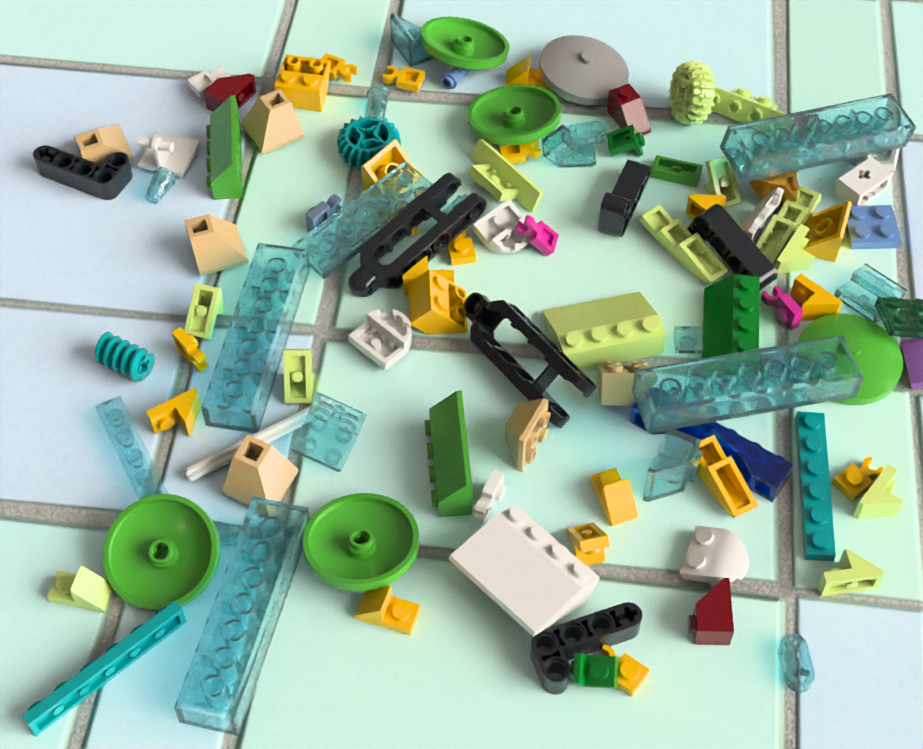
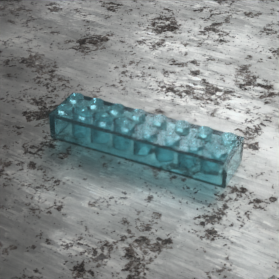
(816, 137)
(256, 339)
(746, 383)
(243, 617)

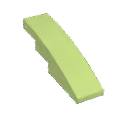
(785, 224)
(683, 246)

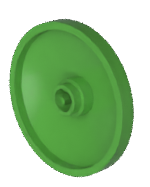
(464, 43)
(514, 114)
(872, 349)
(361, 542)
(161, 552)

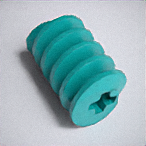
(124, 357)

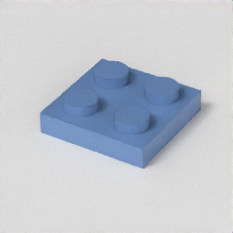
(872, 227)

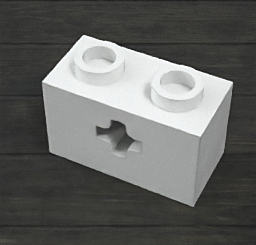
(863, 182)

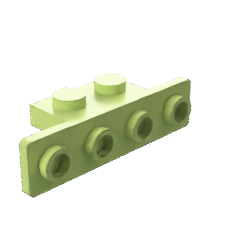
(743, 106)
(502, 178)

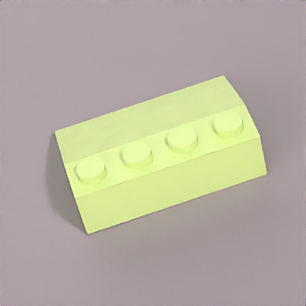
(606, 330)

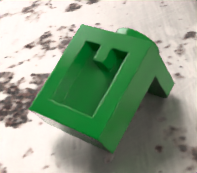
(625, 140)
(595, 671)

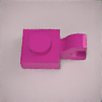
(541, 234)
(786, 308)

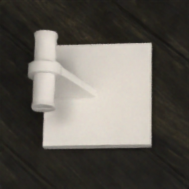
(168, 152)

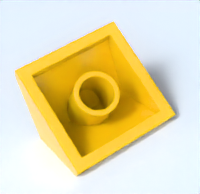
(383, 163)
(827, 231)

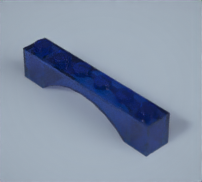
(760, 468)

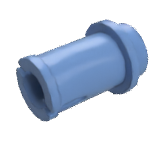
(450, 79)

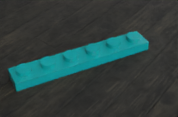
(815, 487)
(98, 673)

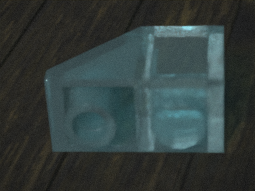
(567, 149)

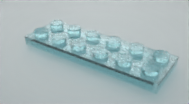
(349, 228)

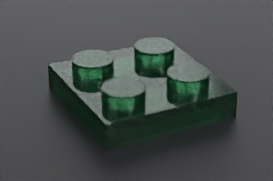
(901, 316)

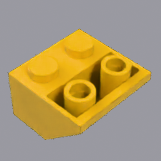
(304, 81)
(436, 305)

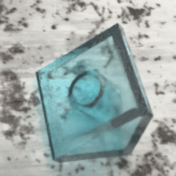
(406, 39)

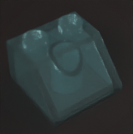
(673, 465)

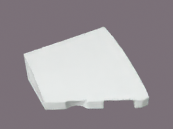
(755, 222)

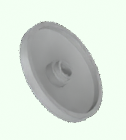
(582, 69)

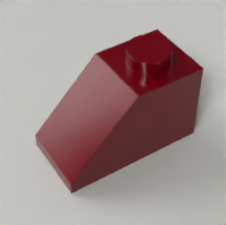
(222, 88)
(628, 109)
(713, 617)

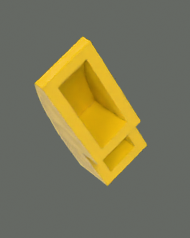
(724, 479)

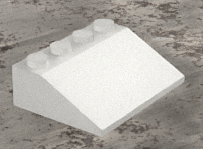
(525, 570)

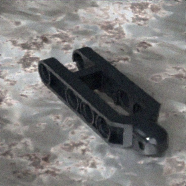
(375, 275)
(487, 316)

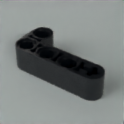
(98, 180)
(620, 205)
(733, 244)
(620, 622)

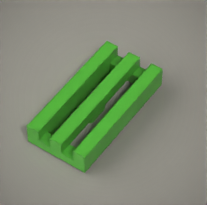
(674, 171)

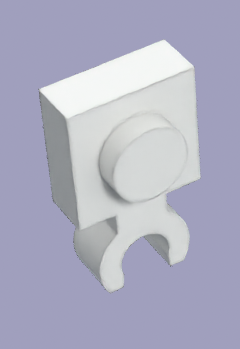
(202, 80)
(493, 491)

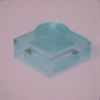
(688, 339)

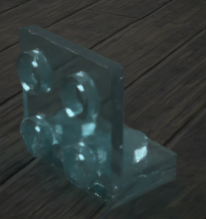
(329, 432)

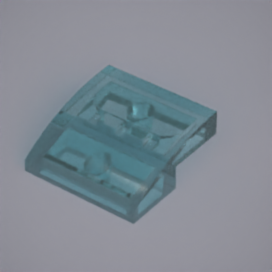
(864, 288)

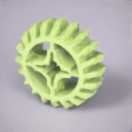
(691, 93)

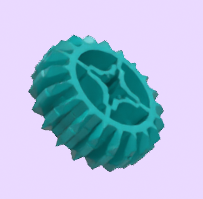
(368, 139)

